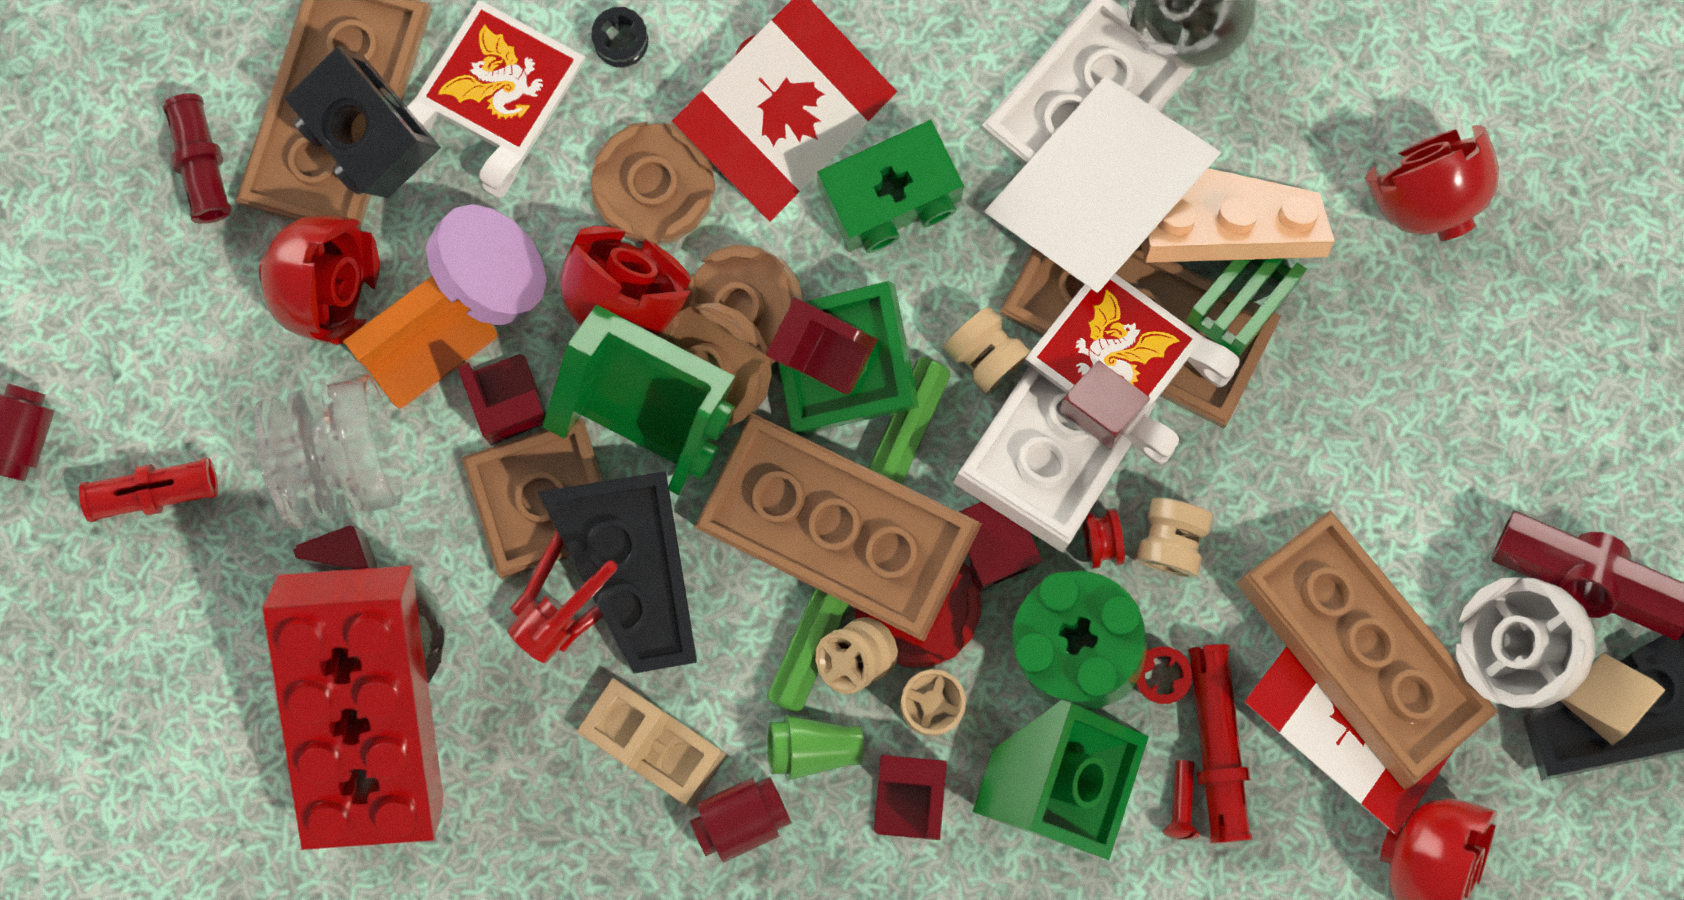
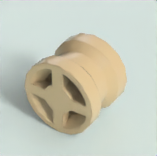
(840, 660)

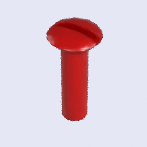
(1182, 803)

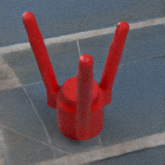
(550, 625)

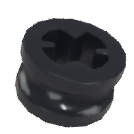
(615, 17)

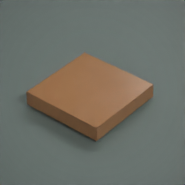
(506, 487)

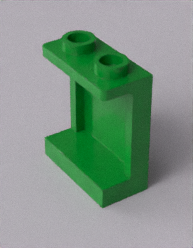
(642, 393)

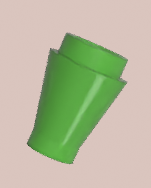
(810, 747)

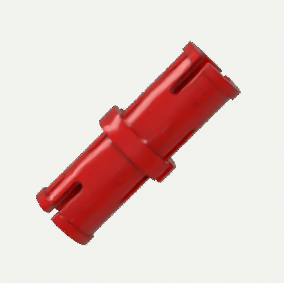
(148, 489)

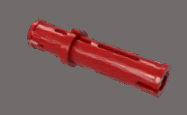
(1220, 744)

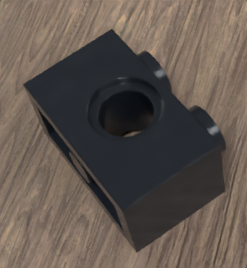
(393, 138)

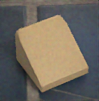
(1613, 698)

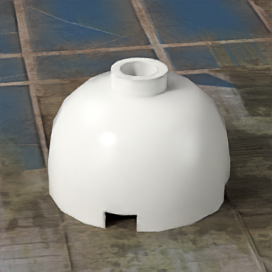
(1525, 643)

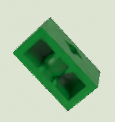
(908, 160)

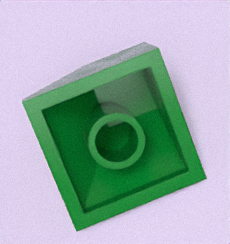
(1064, 778)

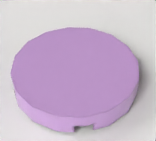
(486, 264)

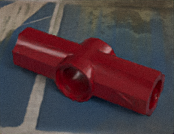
(1594, 572)

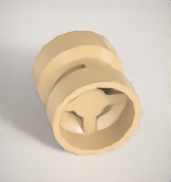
(976, 340)
(1174, 537)
(938, 695)

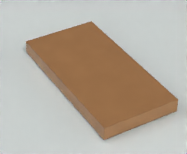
(285, 169)
(1047, 289)
(838, 526)
(1367, 649)

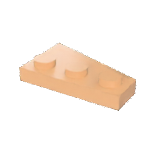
(1241, 220)

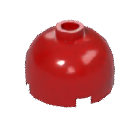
(1439, 184)
(316, 266)
(634, 283)
(1439, 850)

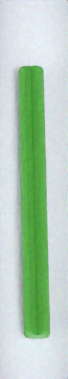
(823, 611)

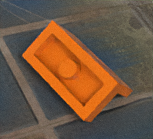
(418, 342)

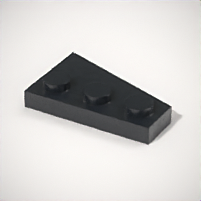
(646, 596)
(1569, 746)

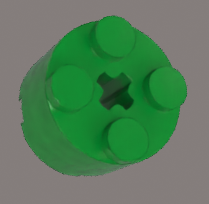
(1062, 608)

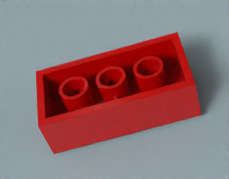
(354, 706)

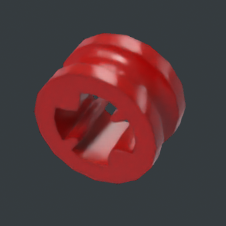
(1103, 539)
(1177, 687)

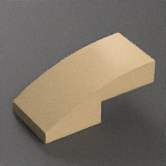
(652, 743)

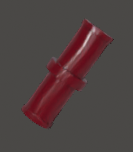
(196, 158)

